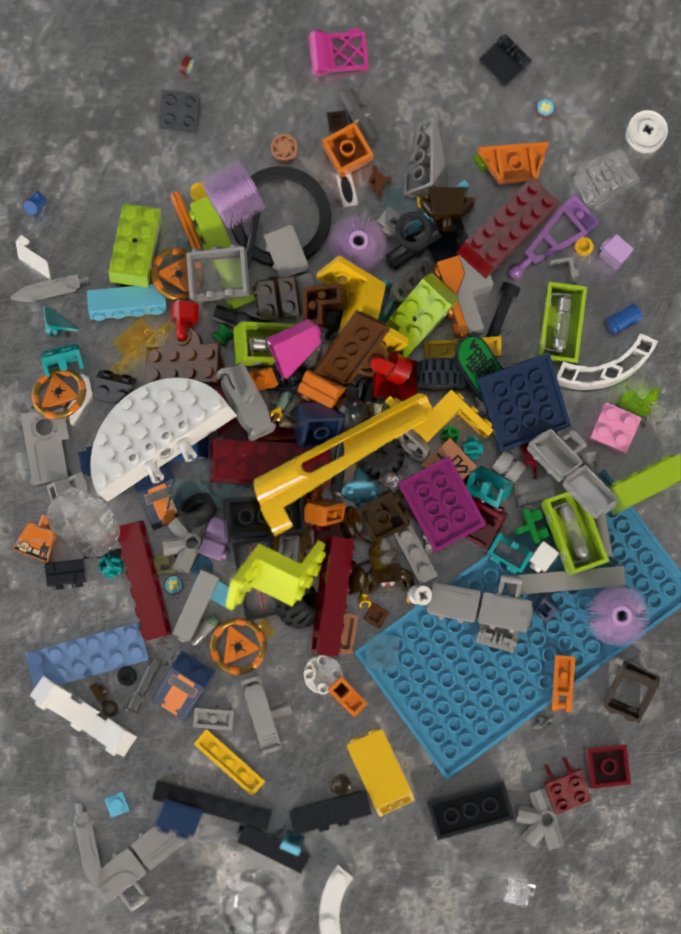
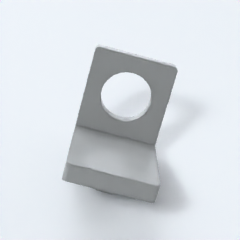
(572, 269)

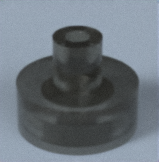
(340, 784)

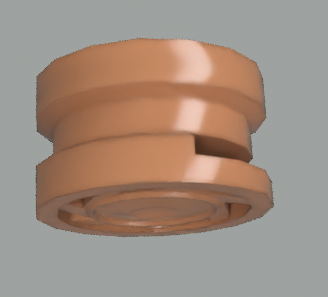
(284, 148)

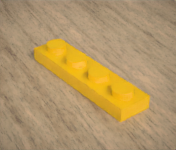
(445, 348)
(229, 762)

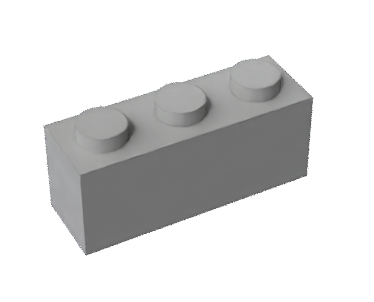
(415, 555)

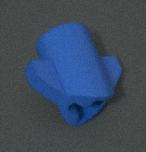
(34, 203)

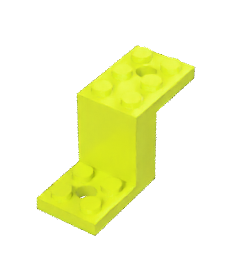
(275, 575)

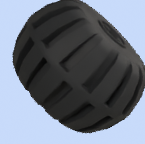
(391, 462)
(302, 613)

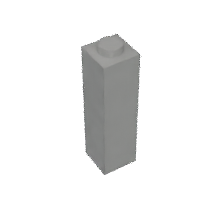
(196, 605)

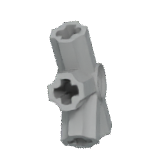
(178, 544)
(533, 817)

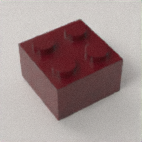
(607, 766)

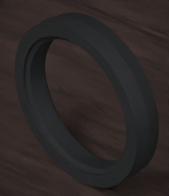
(308, 182)

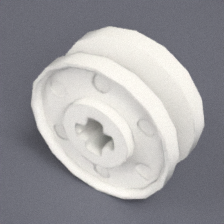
(640, 140)

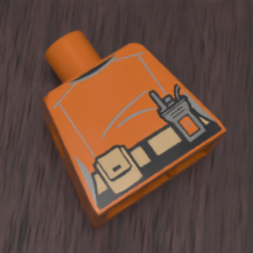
(37, 540)

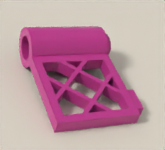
(322, 51)

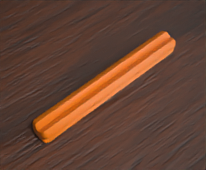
(186, 220)

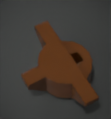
(380, 181)

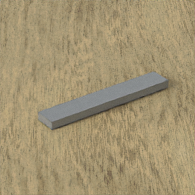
(561, 582)

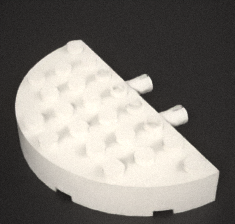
(151, 430)

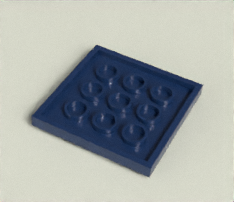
(523, 401)

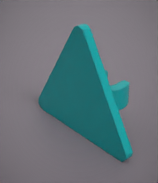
(55, 322)

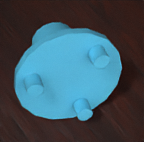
(360, 489)

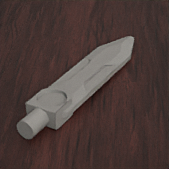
(50, 288)
(87, 844)

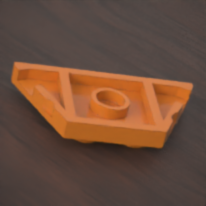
(514, 162)

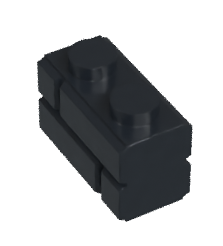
(66, 573)

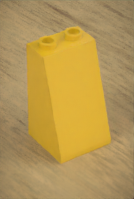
(380, 772)

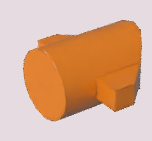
(313, 495)

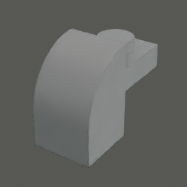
(75, 481)

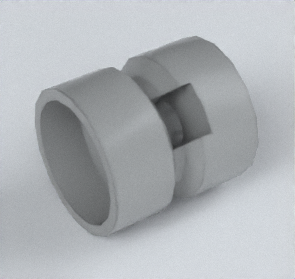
(509, 466)

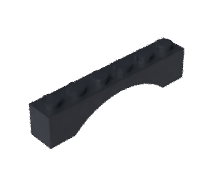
(212, 804)

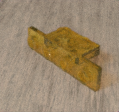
(134, 339)

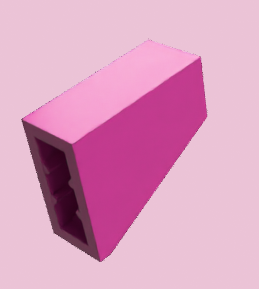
(294, 346)

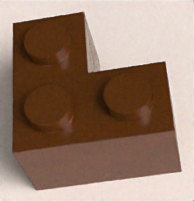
(320, 300)

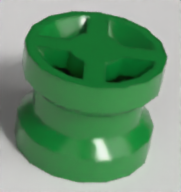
(222, 335)
(449, 432)

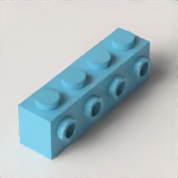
(125, 302)

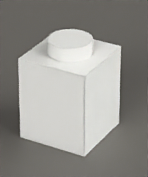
(543, 557)

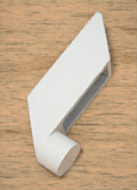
(32, 259)
(74, 417)

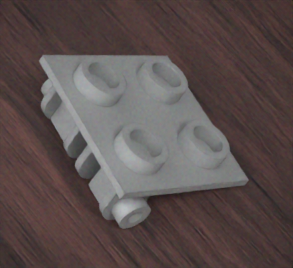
(497, 638)

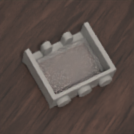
(218, 273)

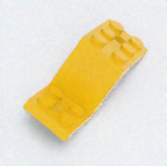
(362, 293)
(444, 412)

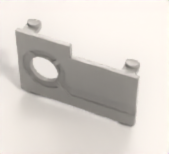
(45, 451)

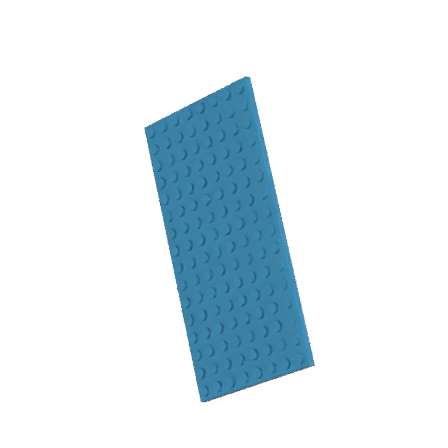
(471, 695)

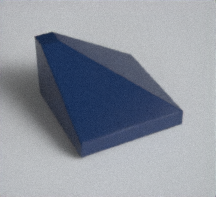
(546, 608)

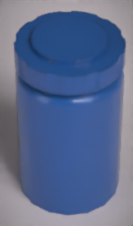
(624, 319)

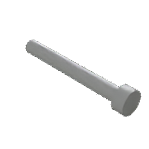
(590, 460)

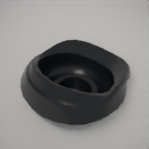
(353, 411)

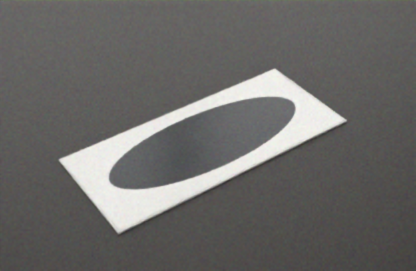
(347, 190)

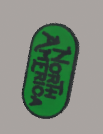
(474, 360)

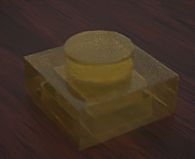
(266, 628)

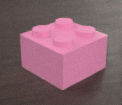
(614, 428)

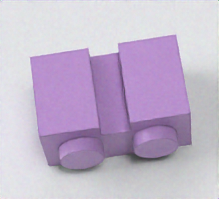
(615, 251)
(214, 543)

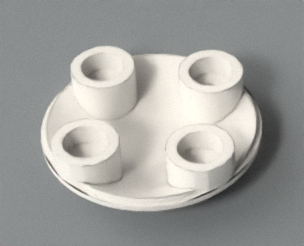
(321, 673)

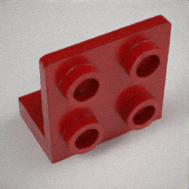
(384, 389)

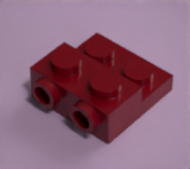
(494, 520)

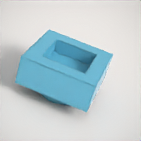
(117, 804)

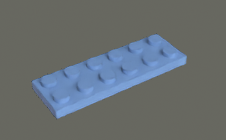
(88, 655)

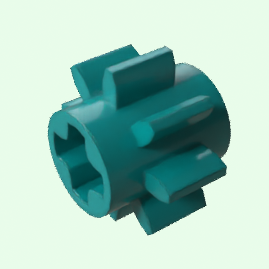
(472, 447)
(110, 566)

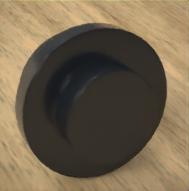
(126, 676)

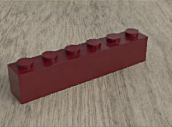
(144, 581)
(332, 596)

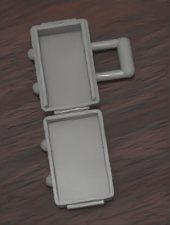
(290, 258)
(563, 462)
(492, 610)
(129, 866)

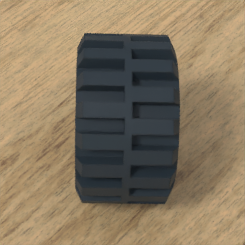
(439, 375)

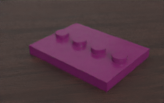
(441, 504)

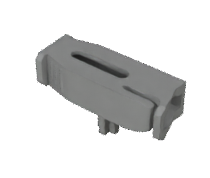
(245, 401)
(263, 714)

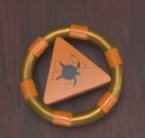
(175, 274)
(58, 394)
(237, 646)

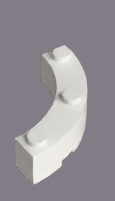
(608, 374)
(83, 716)
(331, 900)

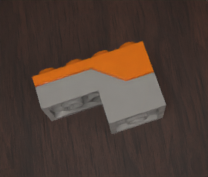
(465, 284)

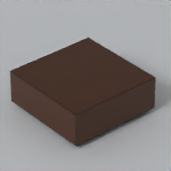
(376, 615)

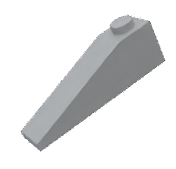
(427, 162)

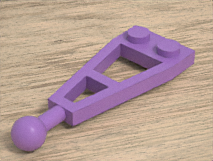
(581, 218)

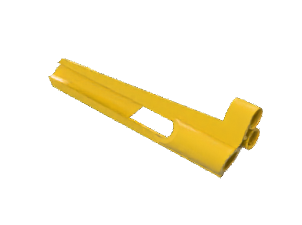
(290, 482)

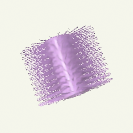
(233, 194)
(358, 237)
(625, 620)

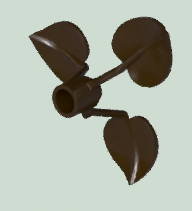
(380, 552)

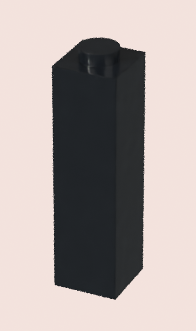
(270, 847)

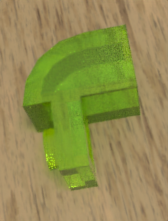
(634, 404)

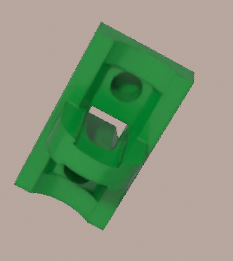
(529, 518)

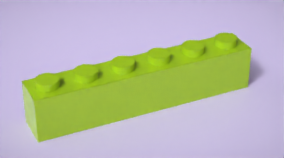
(214, 234)

